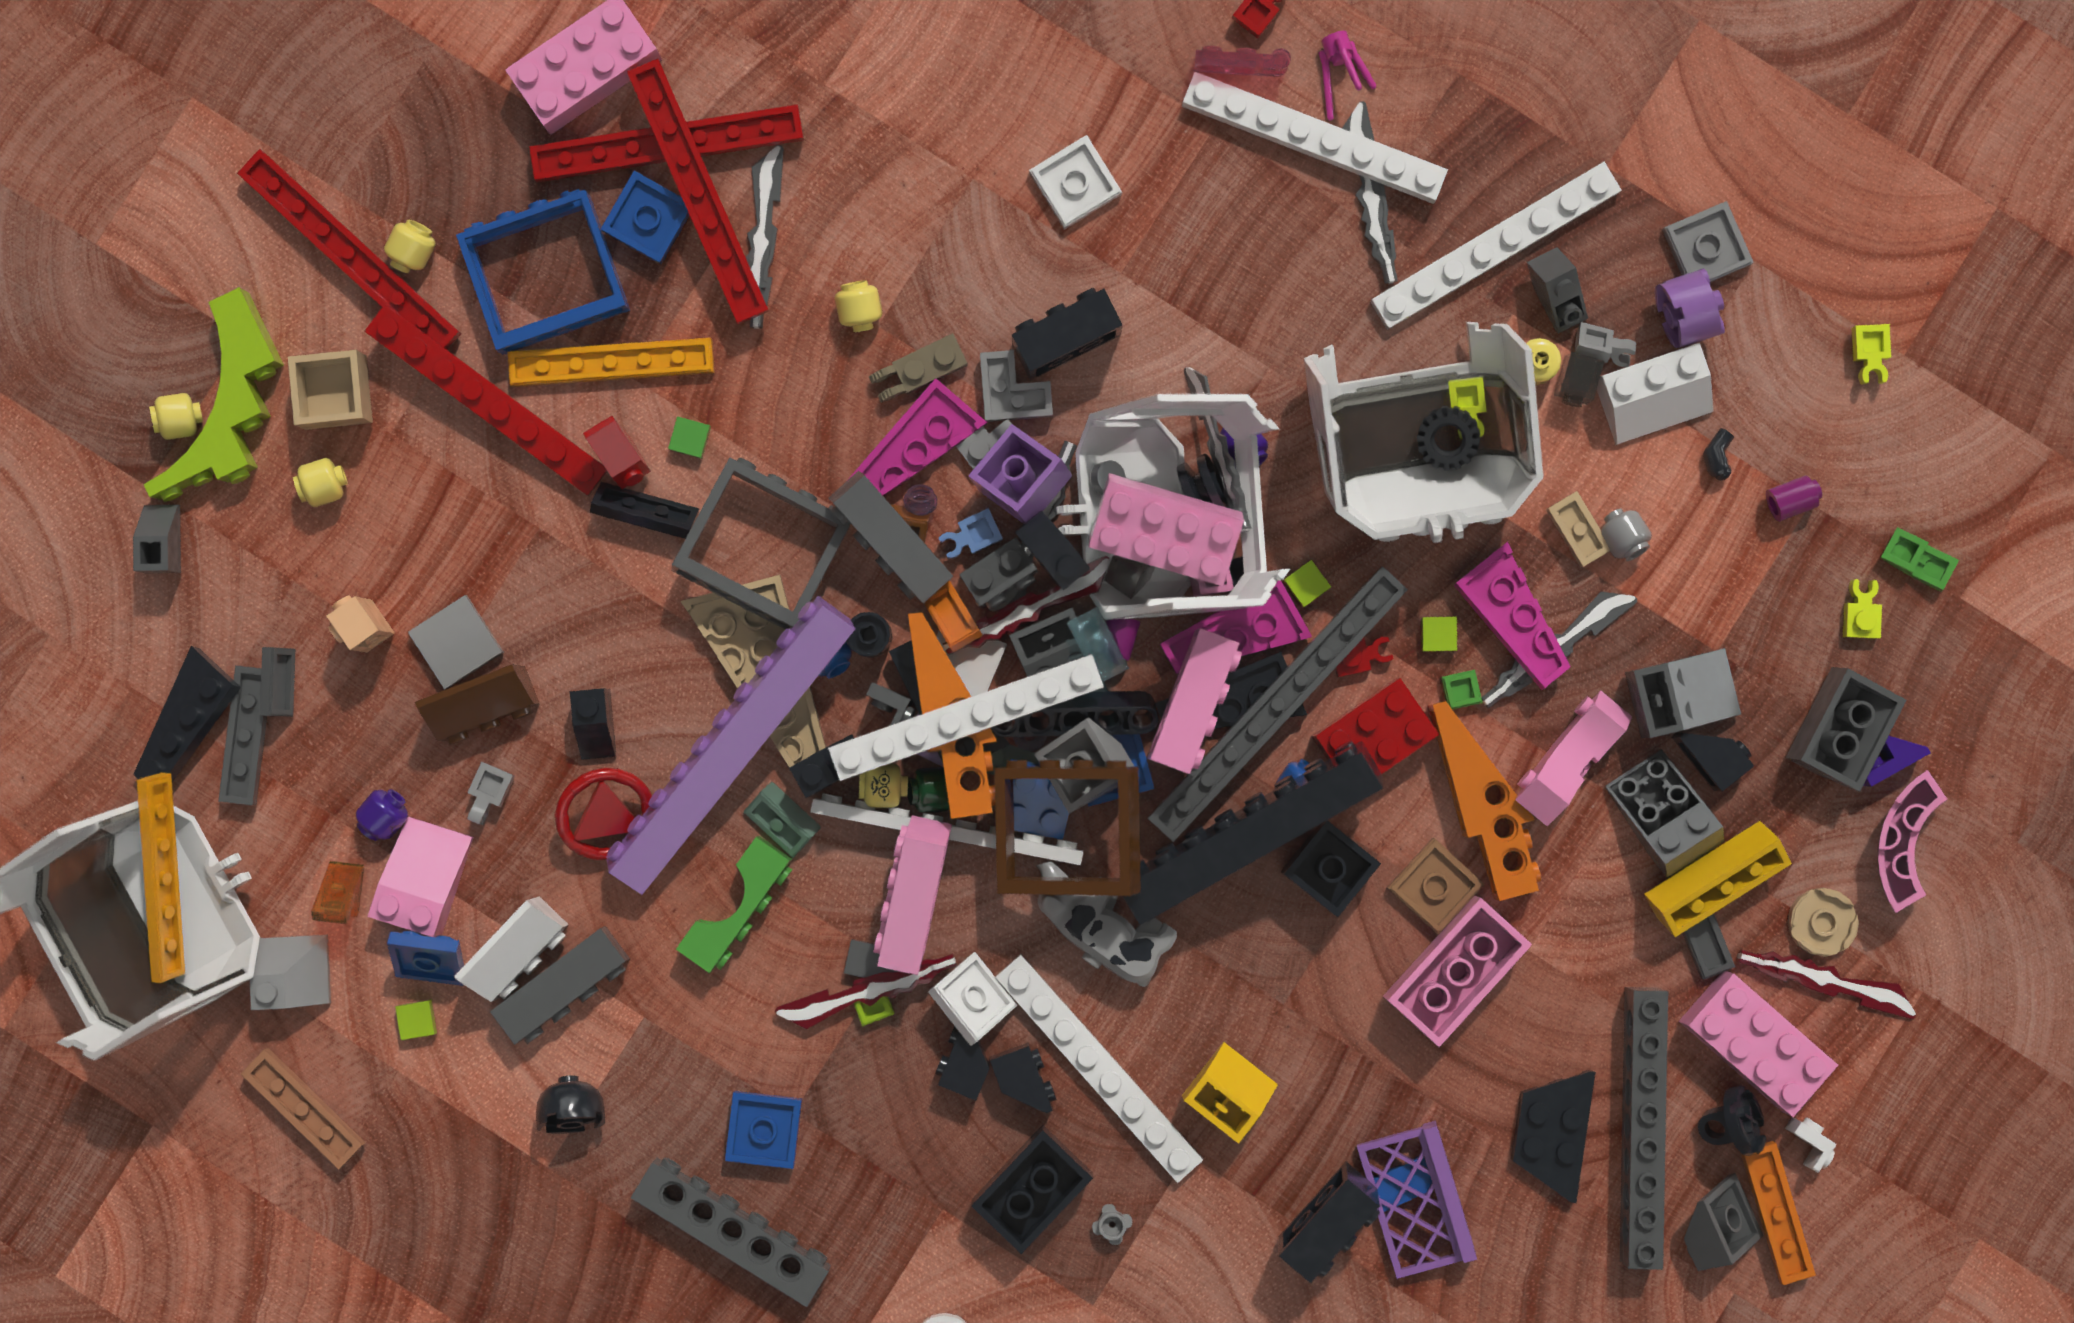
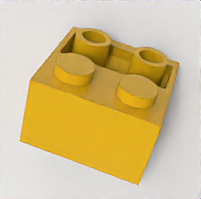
(1230, 1092)

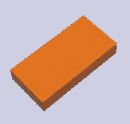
(952, 617)

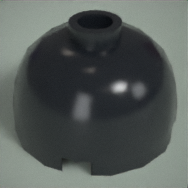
(569, 1106)

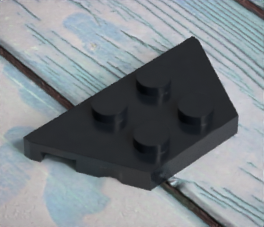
(1554, 1131)

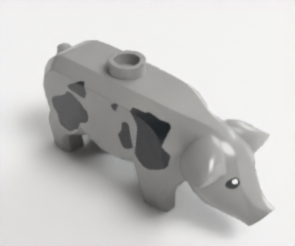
(1105, 934)

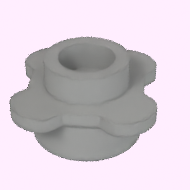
(1102, 1226)

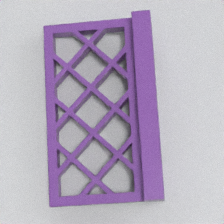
(1445, 1191)

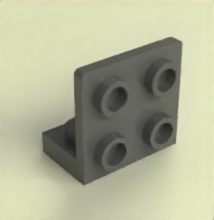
(999, 574)
(888, 700)

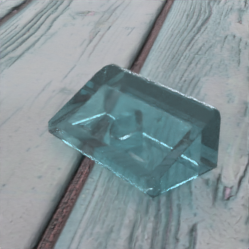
(1096, 639)

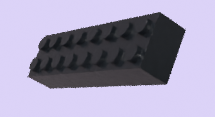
(1255, 829)

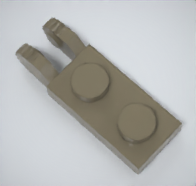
(921, 367)

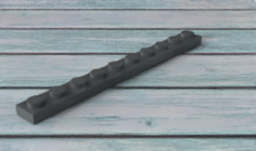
(1277, 703)

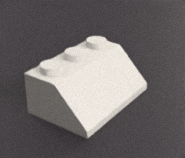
(1656, 393)
(513, 950)

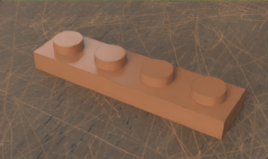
(303, 1108)

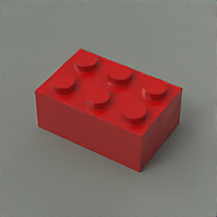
(1386, 722)

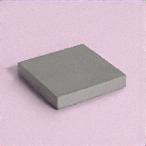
(1708, 242)
(455, 642)

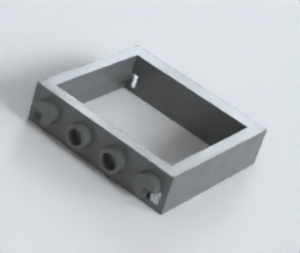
(734, 591)

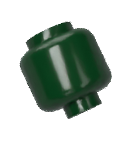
(928, 790)

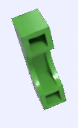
(709, 940)

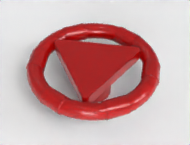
(604, 813)

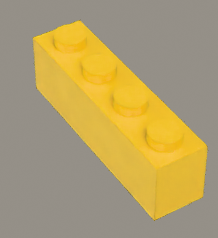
(1718, 878)

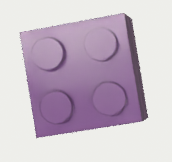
(1020, 474)

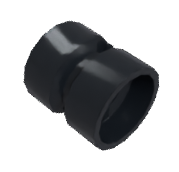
(871, 635)

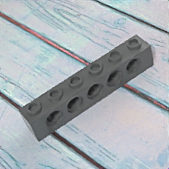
(739, 1249)

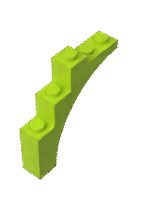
(238, 406)

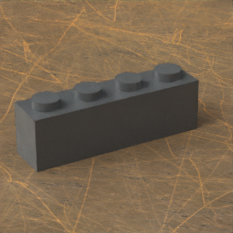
(890, 536)
(560, 985)

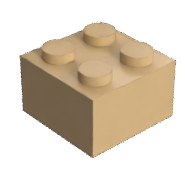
(330, 389)

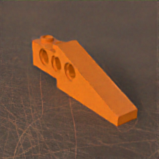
(939, 687)
(1468, 776)

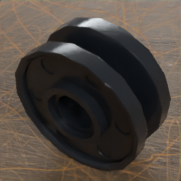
(1205, 484)

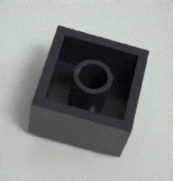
(1330, 868)

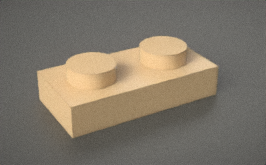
(1578, 529)

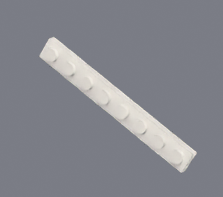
(1314, 137)
(1495, 245)
(966, 717)
(963, 831)
(1099, 1068)

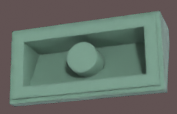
(782, 819)

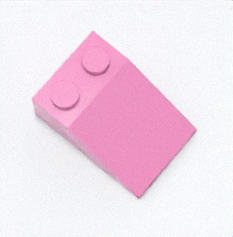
(421, 878)

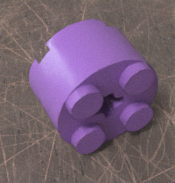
(1690, 308)

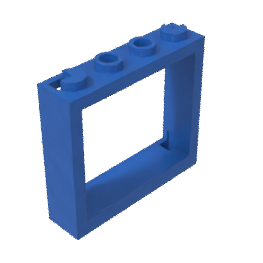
(511, 223)

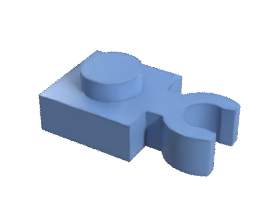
(977, 532)

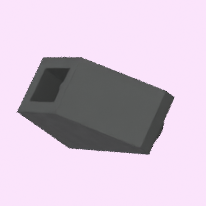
(1558, 289)
(158, 540)

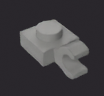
(1600, 344)
(980, 442)
(489, 787)

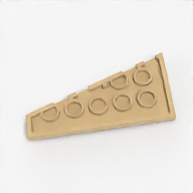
(740, 643)

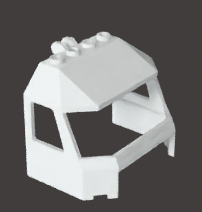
(1151, 456)

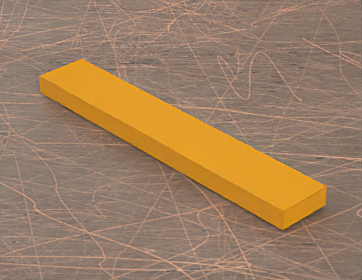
(611, 362)
(161, 877)

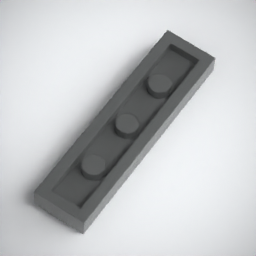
(244, 740)

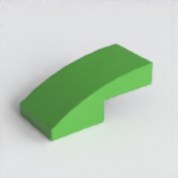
(1919, 559)

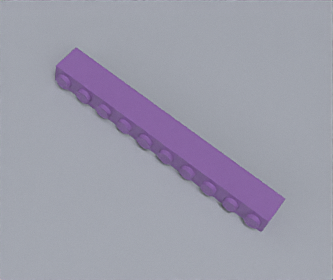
(729, 744)

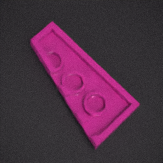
(920, 437)
(1508, 608)
(1252, 627)

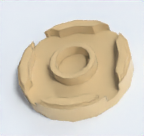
(1823, 922)

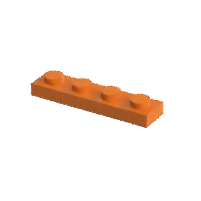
(1778, 1215)

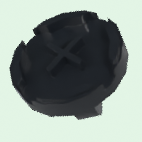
(1741, 1121)

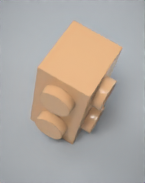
(358, 624)

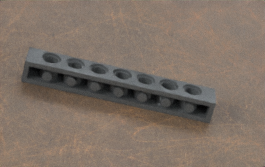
(1643, 1128)

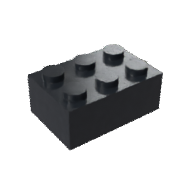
(1066, 333)
(1032, 1189)
(1329, 1223)

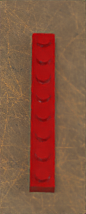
(641, 148)
(697, 191)
(344, 247)
(486, 400)

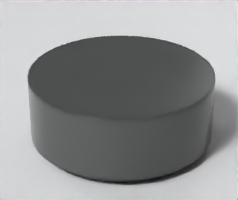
(1101, 471)

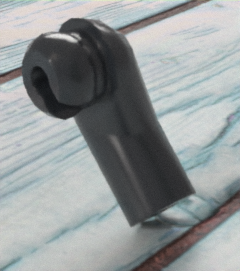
(1715, 456)

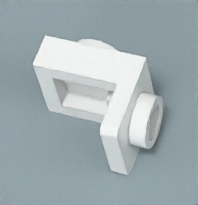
(1810, 1132)

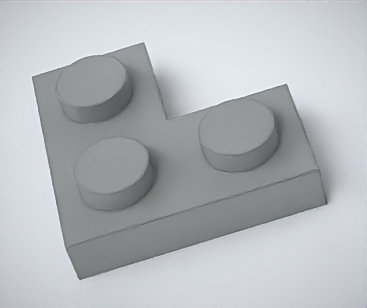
(1007, 399)

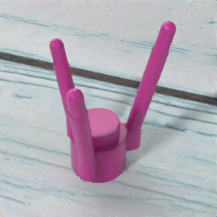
(1341, 51)

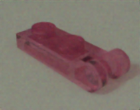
(1242, 62)

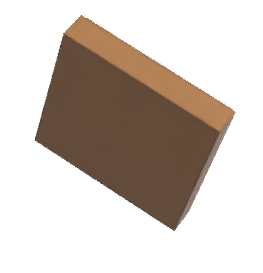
(1435, 885)

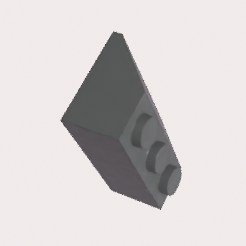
(1846, 728)

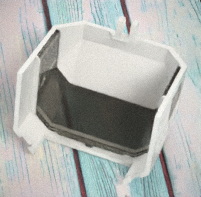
(1371, 445)
(90, 915)

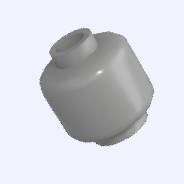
(1626, 534)

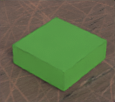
(689, 437)
(1461, 689)

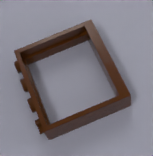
(1129, 829)

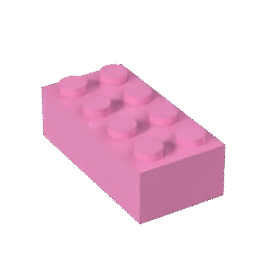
(582, 64)
(1166, 529)
(1193, 701)
(912, 894)
(1457, 970)
(1758, 1043)

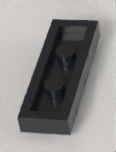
(643, 510)

